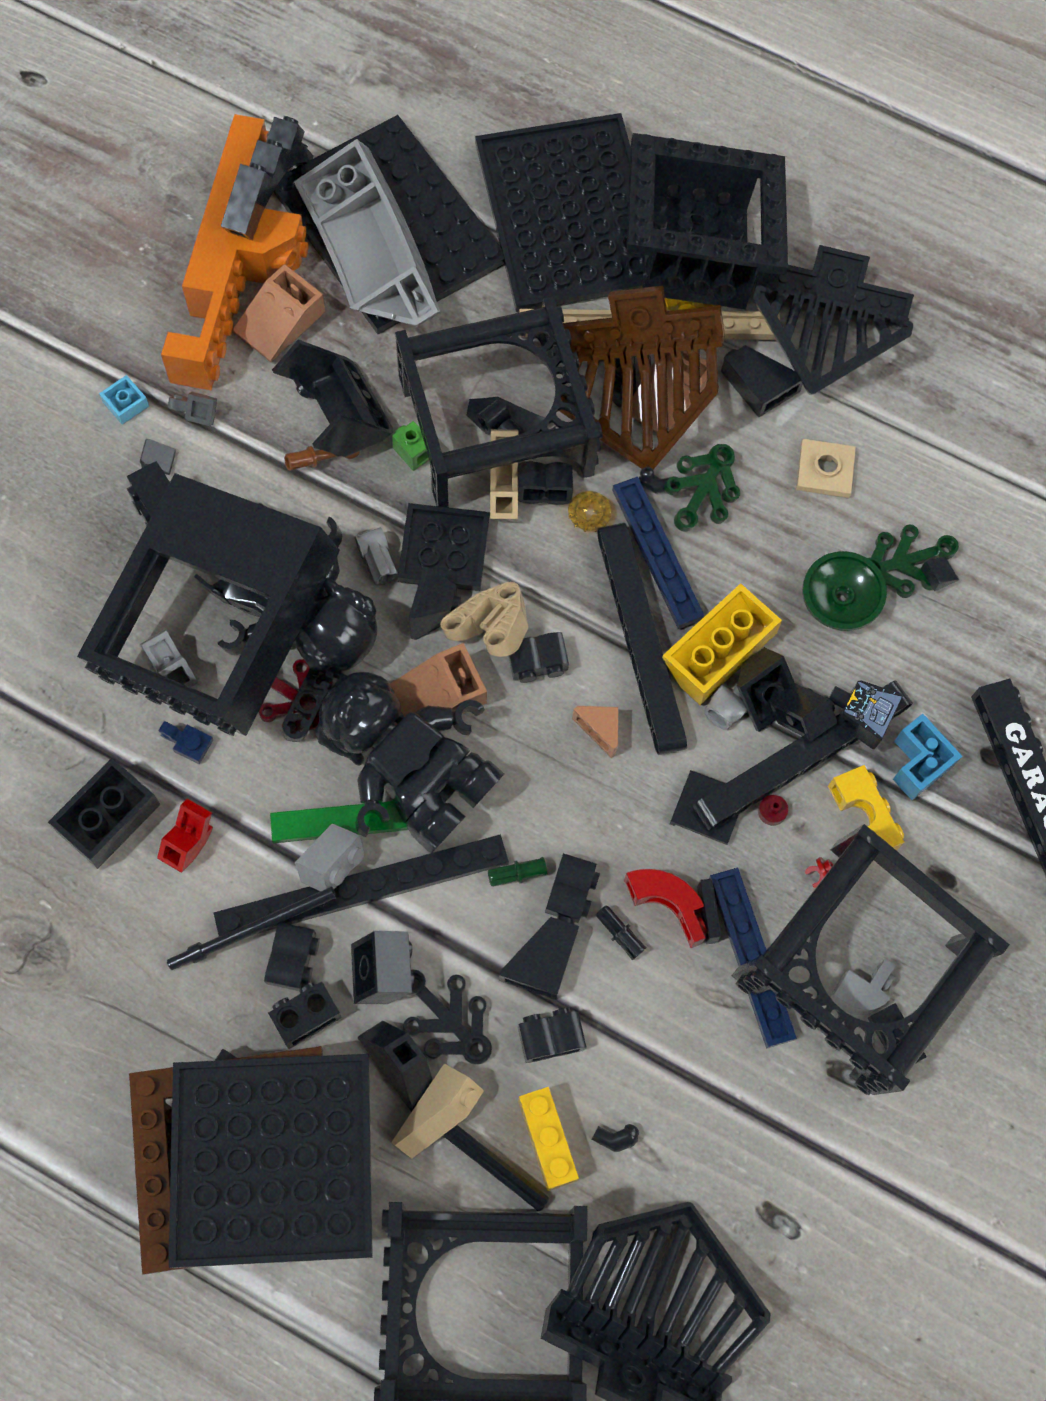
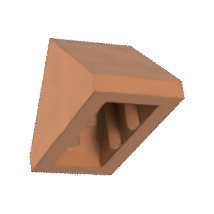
(600, 725)

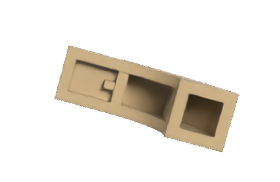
(504, 484)

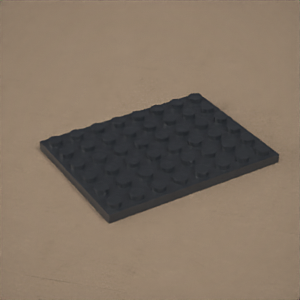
(562, 209)
(444, 227)

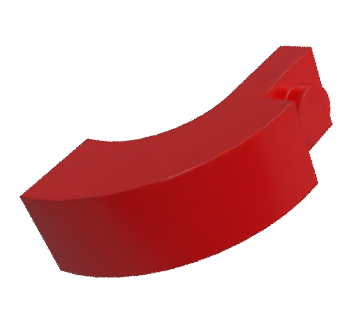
(673, 893)

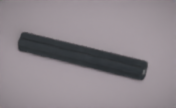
(497, 1168)

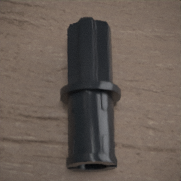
(621, 933)

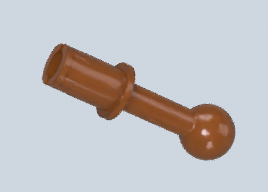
(309, 458)

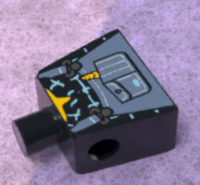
(866, 711)

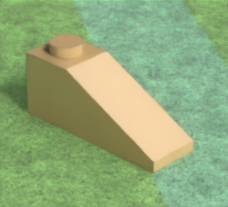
(438, 1111)

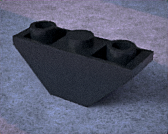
(398, 1060)

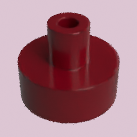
(773, 810)

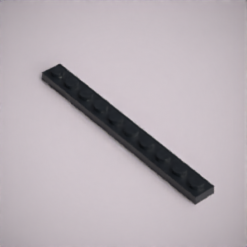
(376, 883)

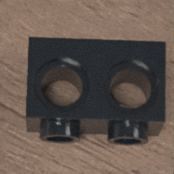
(308, 1021)

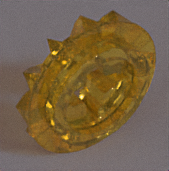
(581, 503)

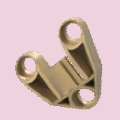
(495, 613)

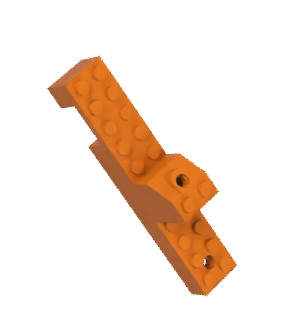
(224, 263)

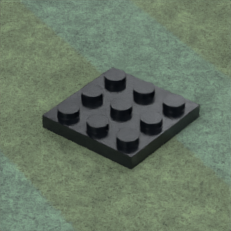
(447, 542)

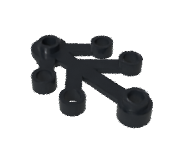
(451, 1022)

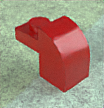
(187, 837)

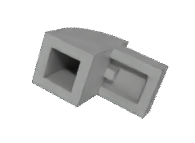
(167, 659)
(863, 997)

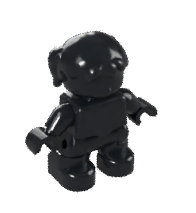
(336, 630)
(407, 756)

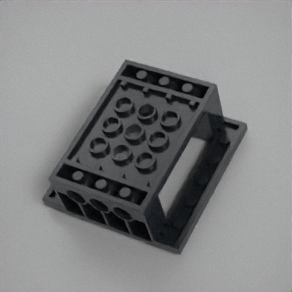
(710, 185)

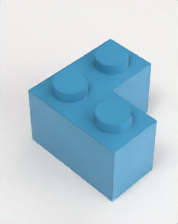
(929, 756)

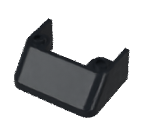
(343, 395)

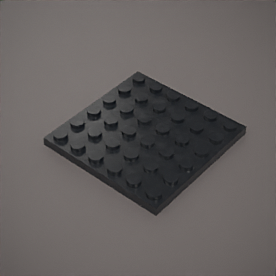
(270, 1161)

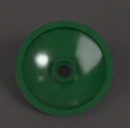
(848, 576)

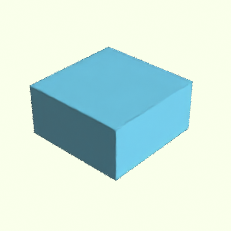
(124, 399)

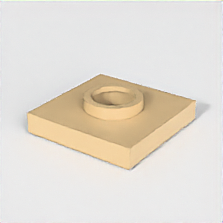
(814, 480)

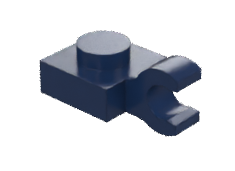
(189, 743)

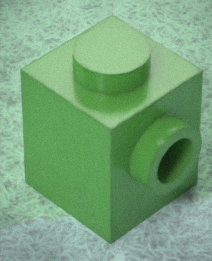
(410, 445)

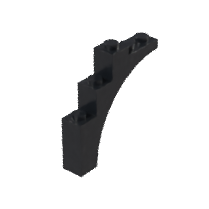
(258, 180)

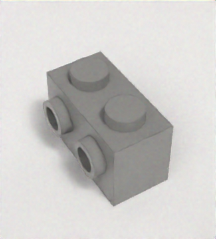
(330, 858)

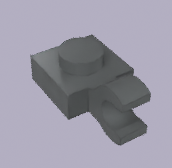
(197, 406)

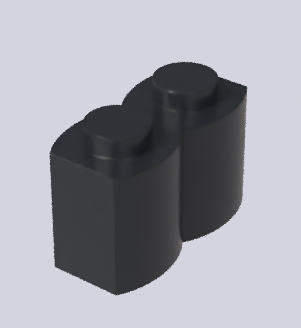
(545, 482)
(538, 657)
(571, 888)
(291, 957)
(552, 1035)

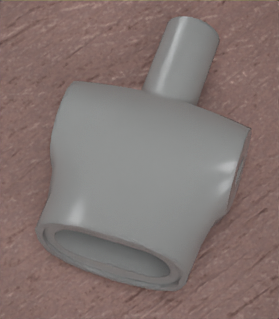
(725, 707)

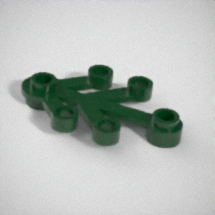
(706, 484)
(904, 562)

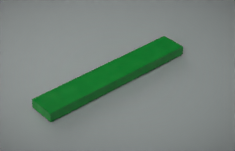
(311, 823)

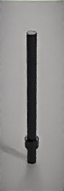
(199, 952)

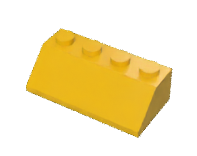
(721, 643)

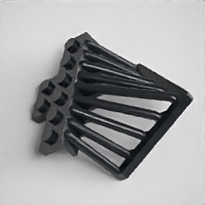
(839, 286)
(629, 1357)

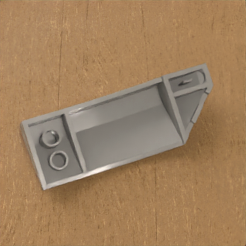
(368, 237)

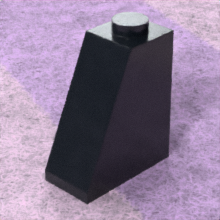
(760, 379)
(543, 959)

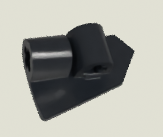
(500, 414)

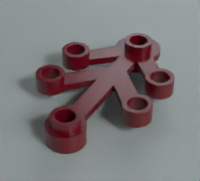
(290, 693)

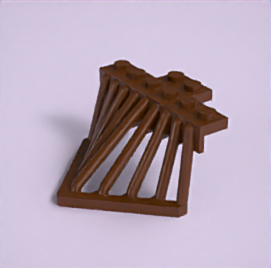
(643, 328)

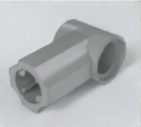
(374, 549)

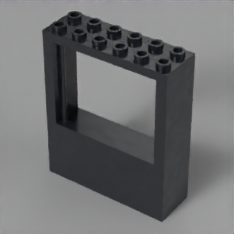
(234, 543)

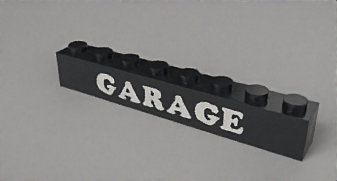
(1017, 754)

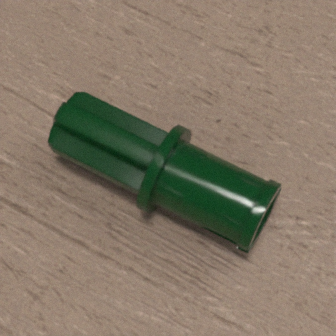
(517, 872)

